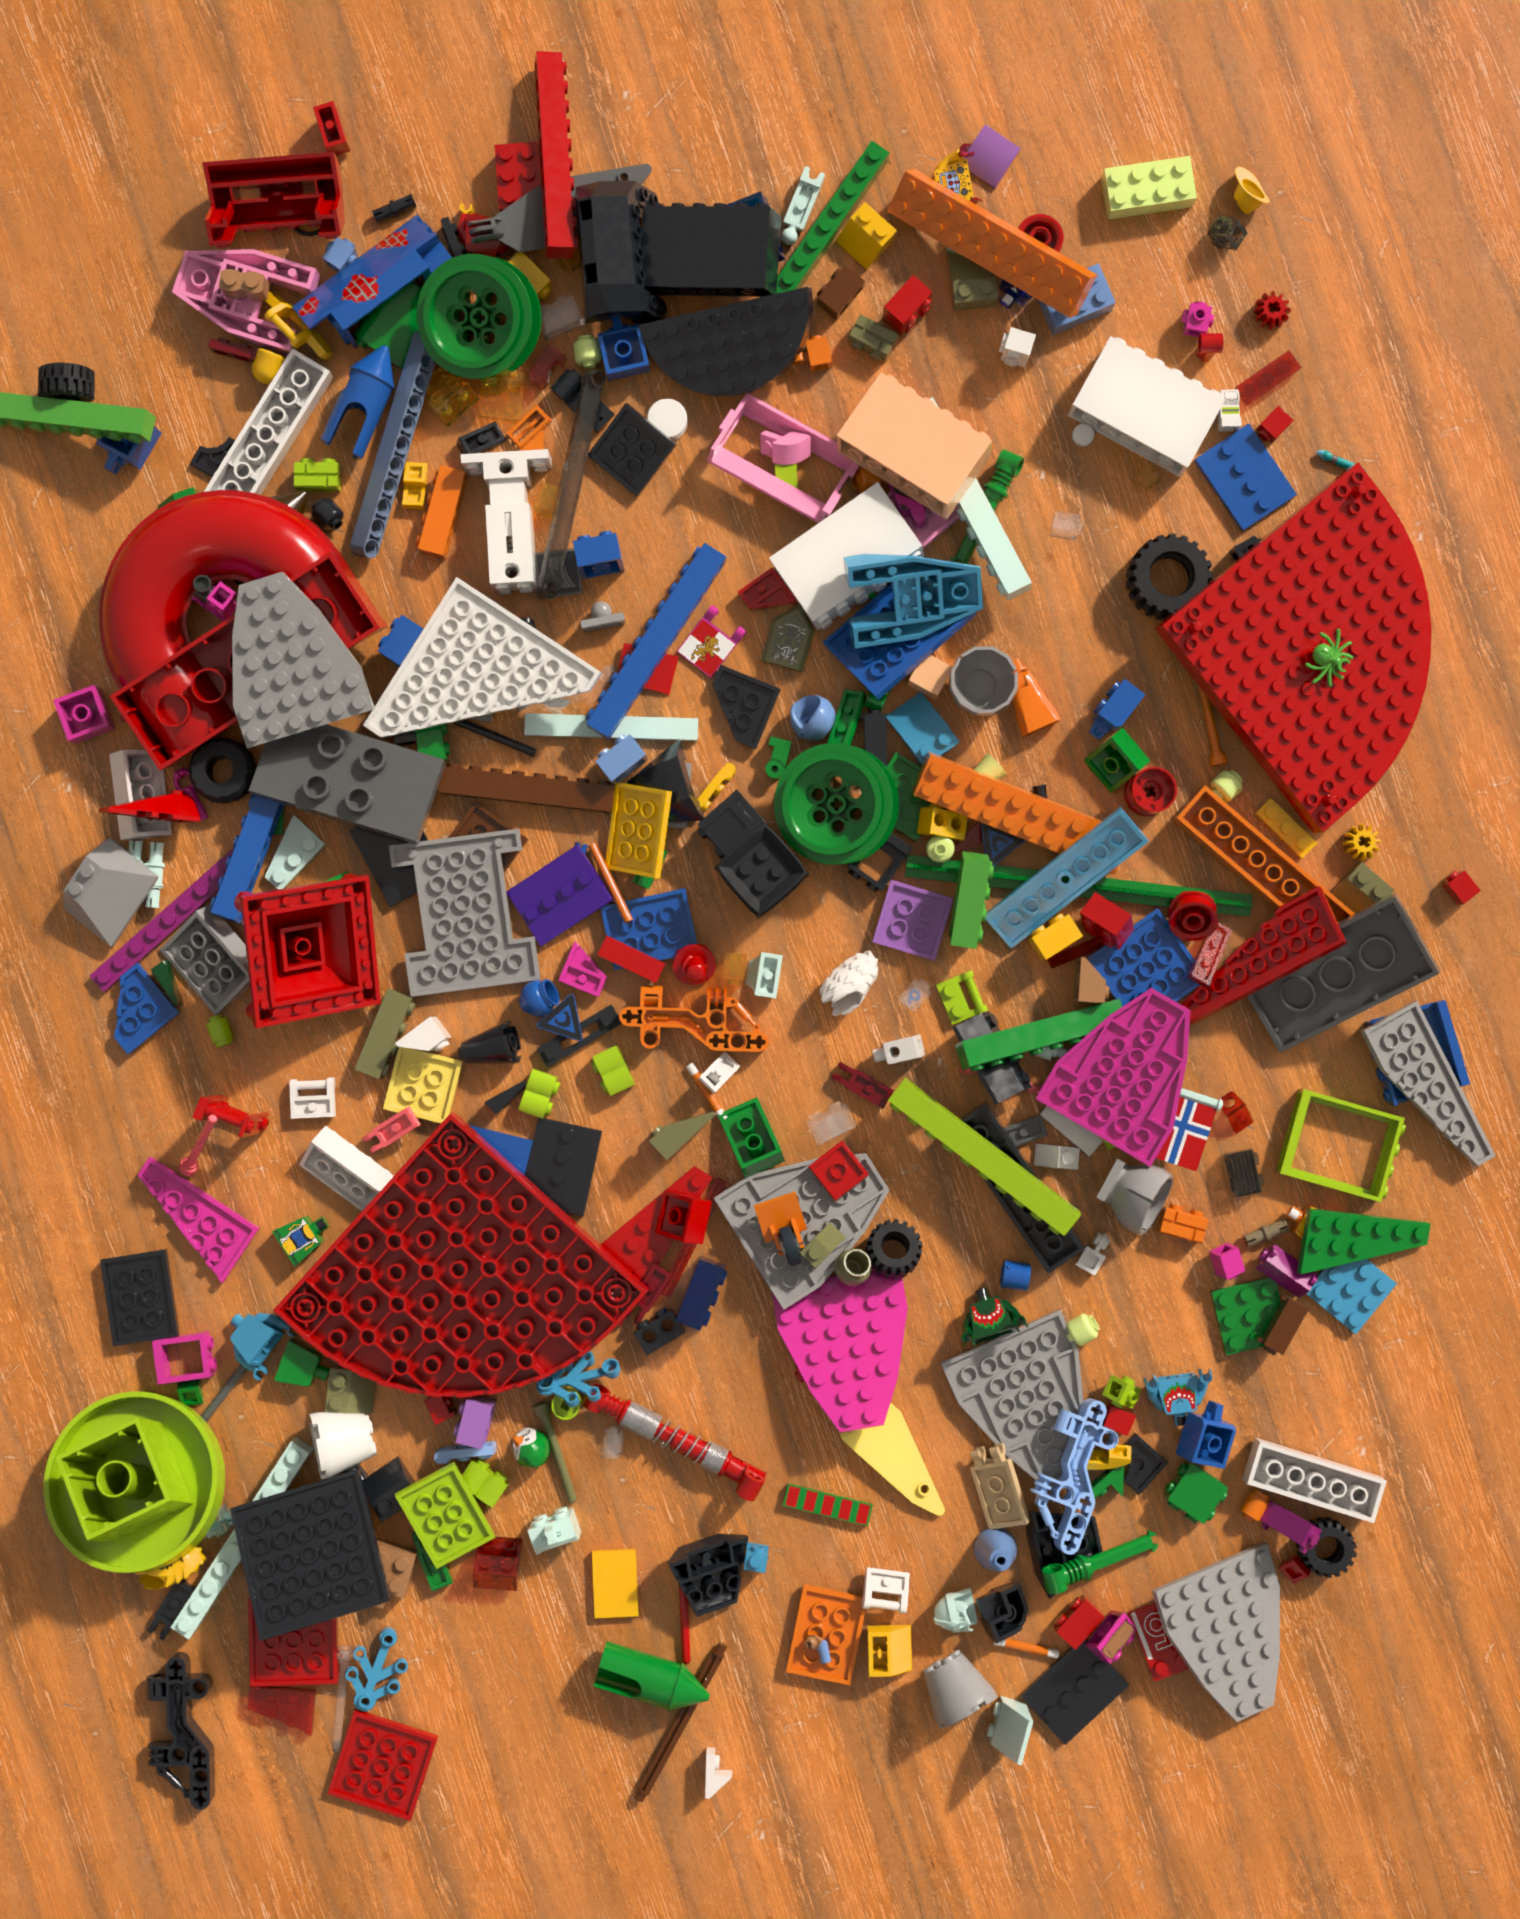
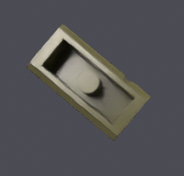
(872, 338)

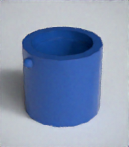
(1015, 1275)

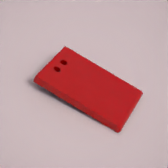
(663, 675)

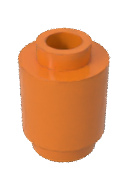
(1254, 1506)

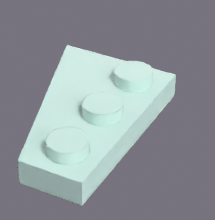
(294, 853)

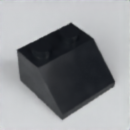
(383, 1485)

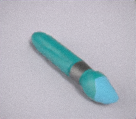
(1327, 456)

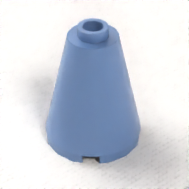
(995, 1549)

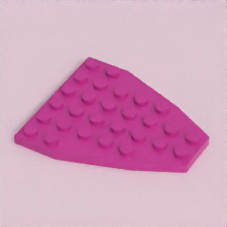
(1126, 1075)
(848, 1346)

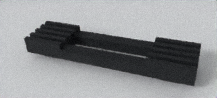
(552, 1051)

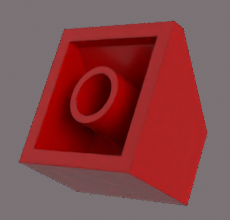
(683, 1217)

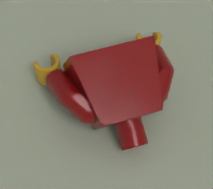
(488, 248)

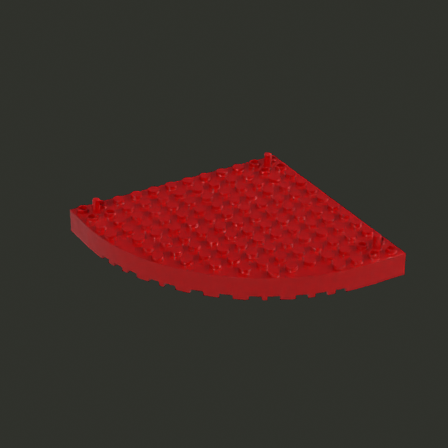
(1256, 625)
(460, 1278)

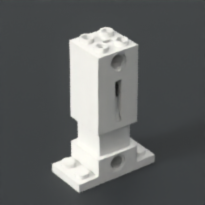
(509, 515)

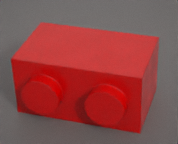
(331, 128)
(1078, 1621)

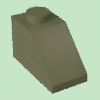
(822, 1245)

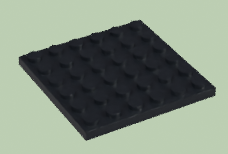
(310, 1555)

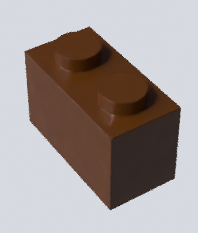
(840, 291)

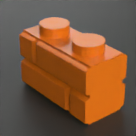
(1182, 1224)

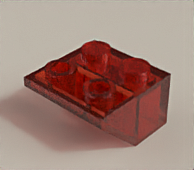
(498, 1564)

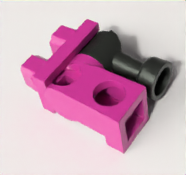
(214, 599)

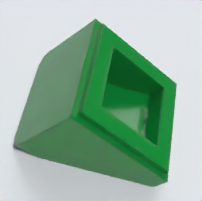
(190, 1392)

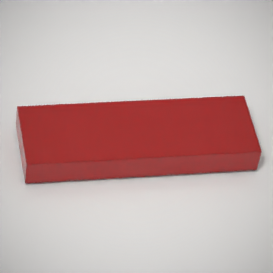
(631, 959)

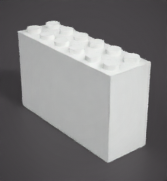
(1146, 406)
(815, 562)

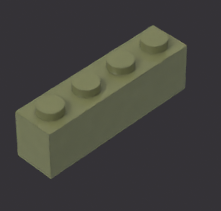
(385, 1033)

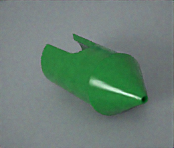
(648, 1678)

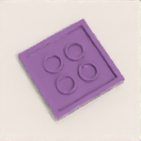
(912, 920)

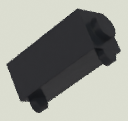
(875, 734)

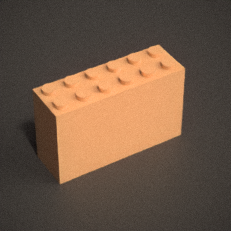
(914, 445)

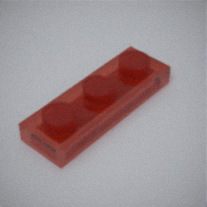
(1268, 378)
(1209, 956)

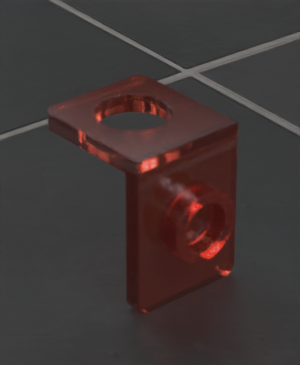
(1237, 1114)

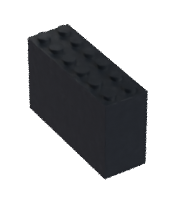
(710, 249)

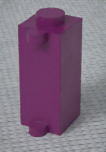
(1283, 1270)
(1291, 1526)

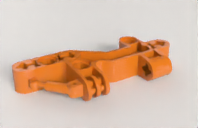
(700, 1026)

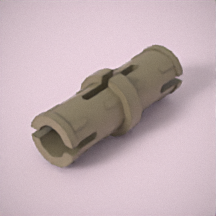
(1266, 1233)

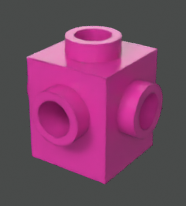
(1197, 319)

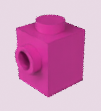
(1227, 1261)

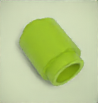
(220, 1031)

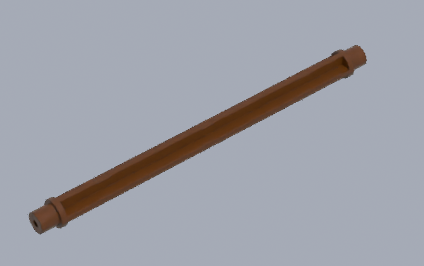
(678, 1726)

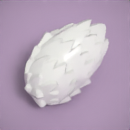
(850, 983)

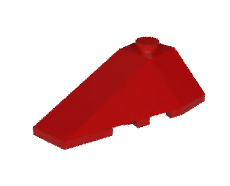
(165, 807)

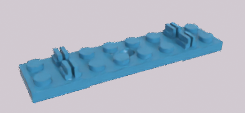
(1082, 862)

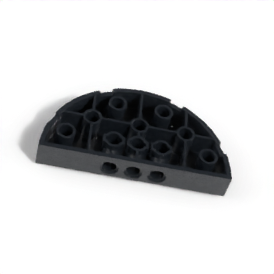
(732, 345)

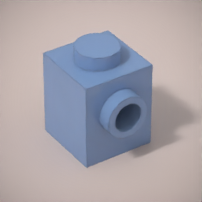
(339, 254)

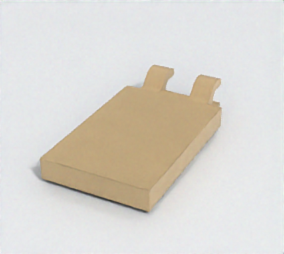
(998, 1488)

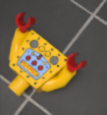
(954, 173)

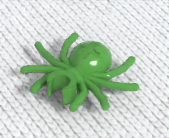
(1330, 658)

